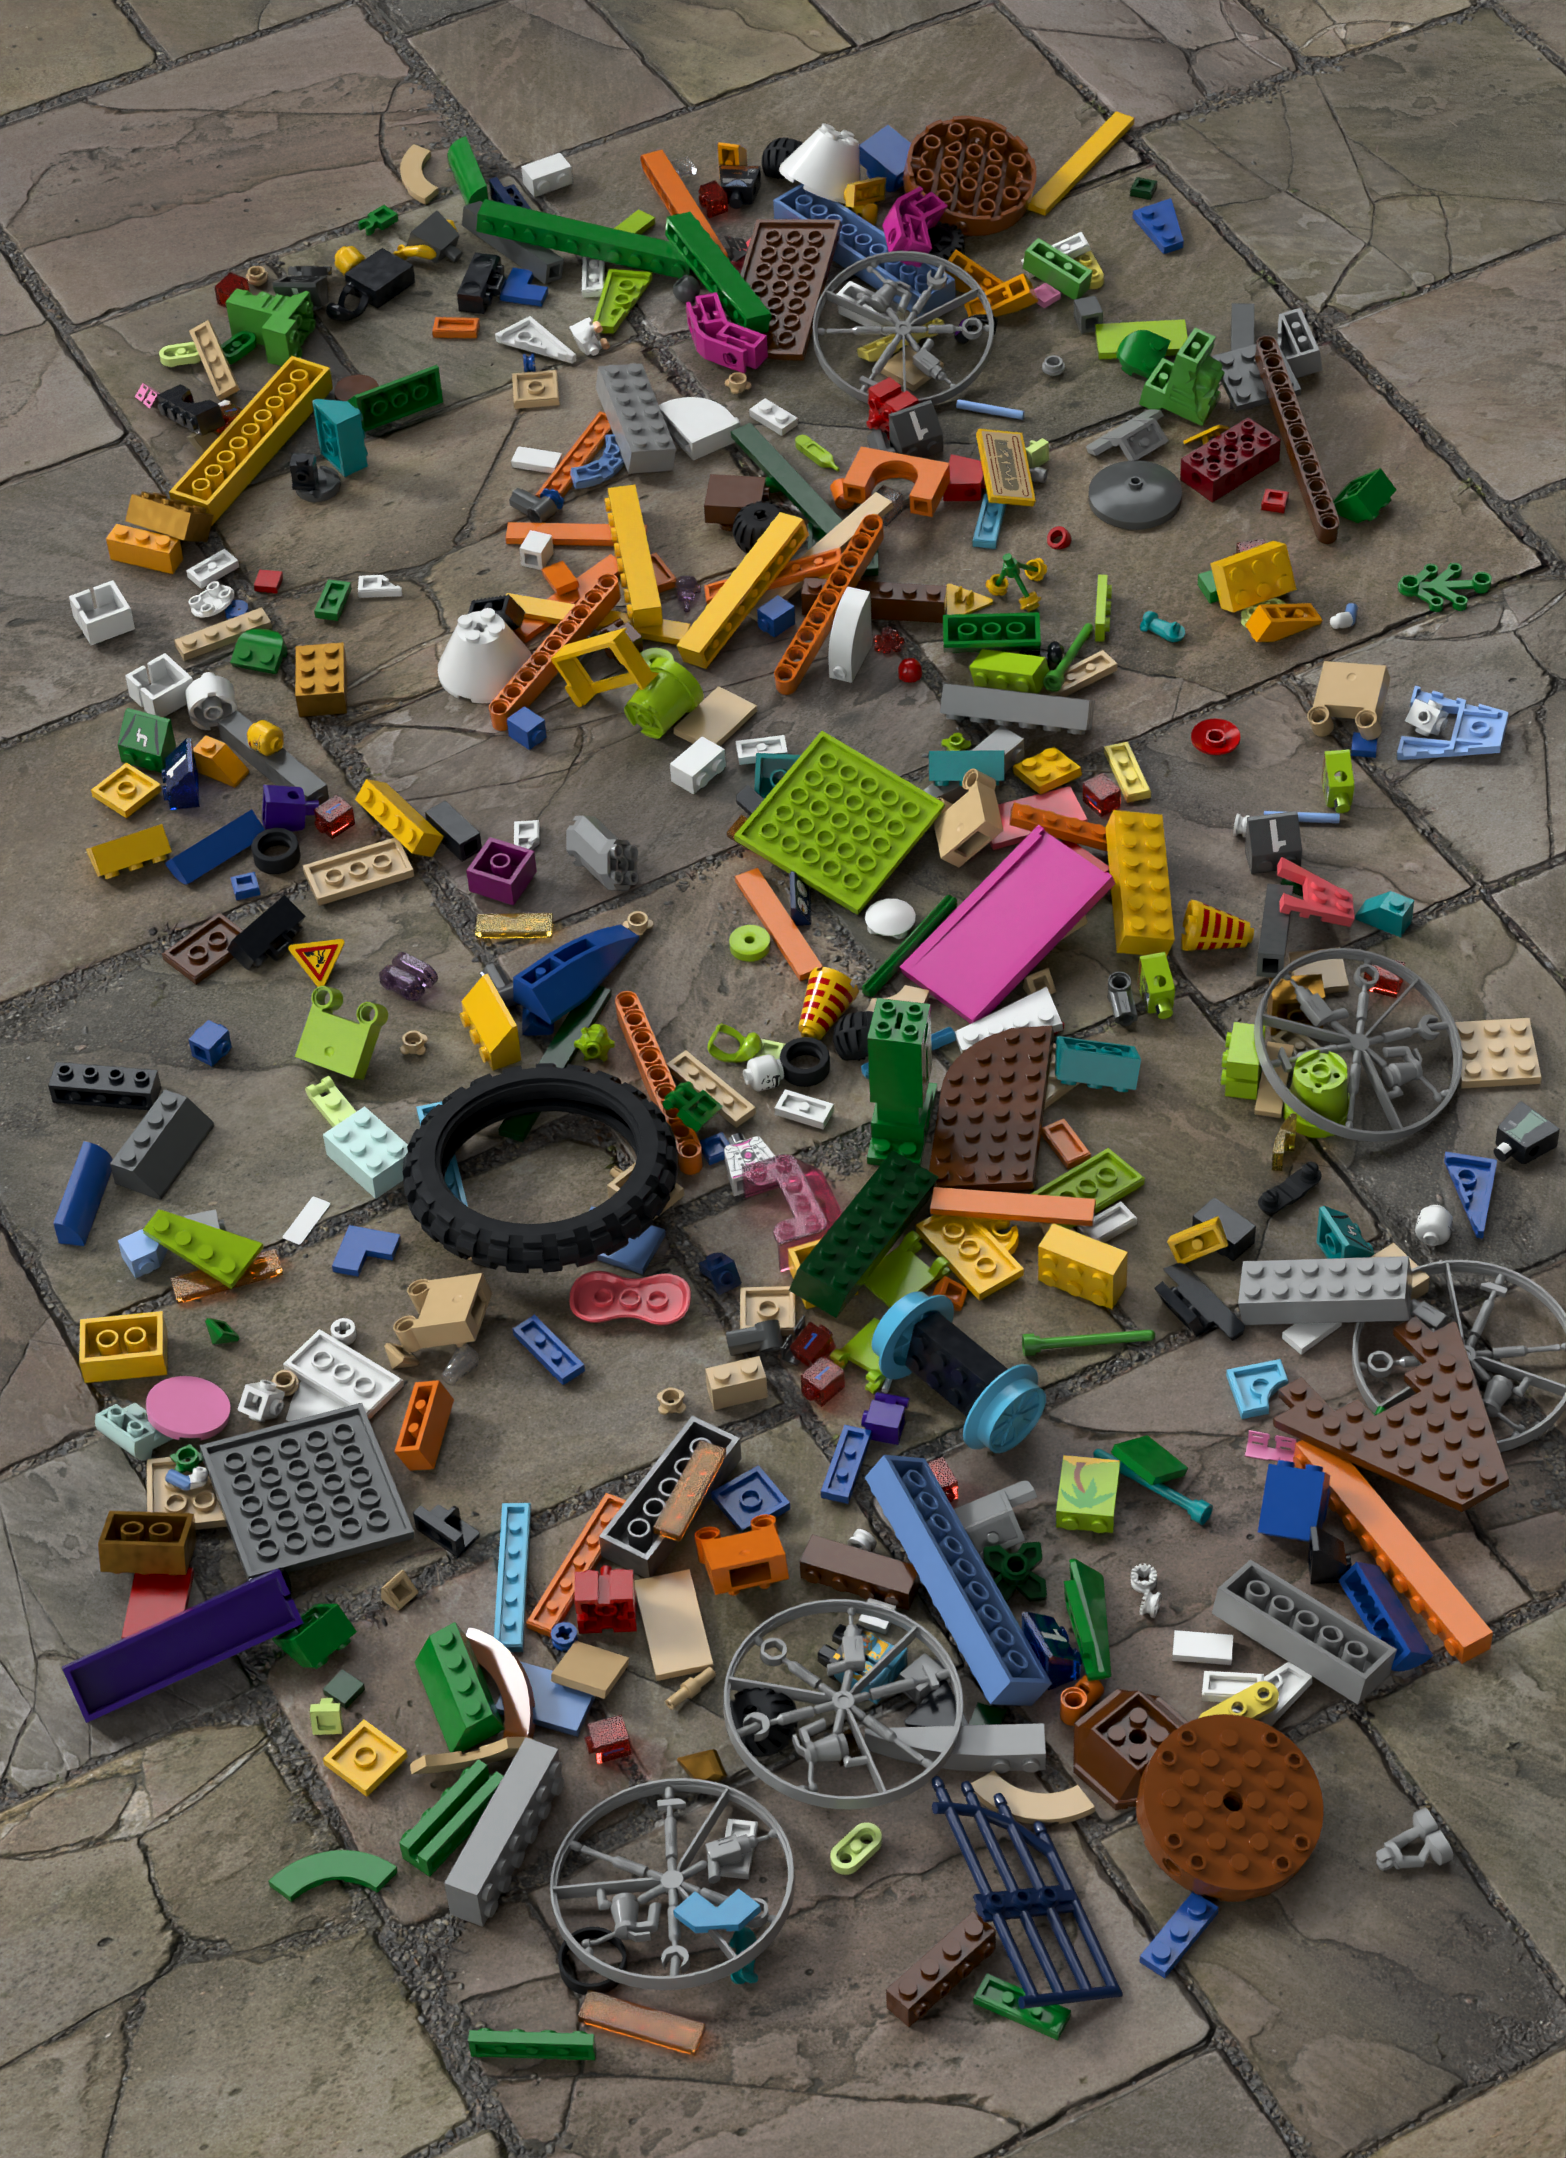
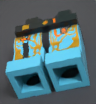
(874, 1650)

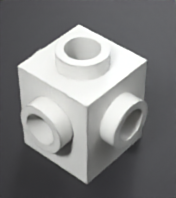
(1427, 717)
(261, 1401)

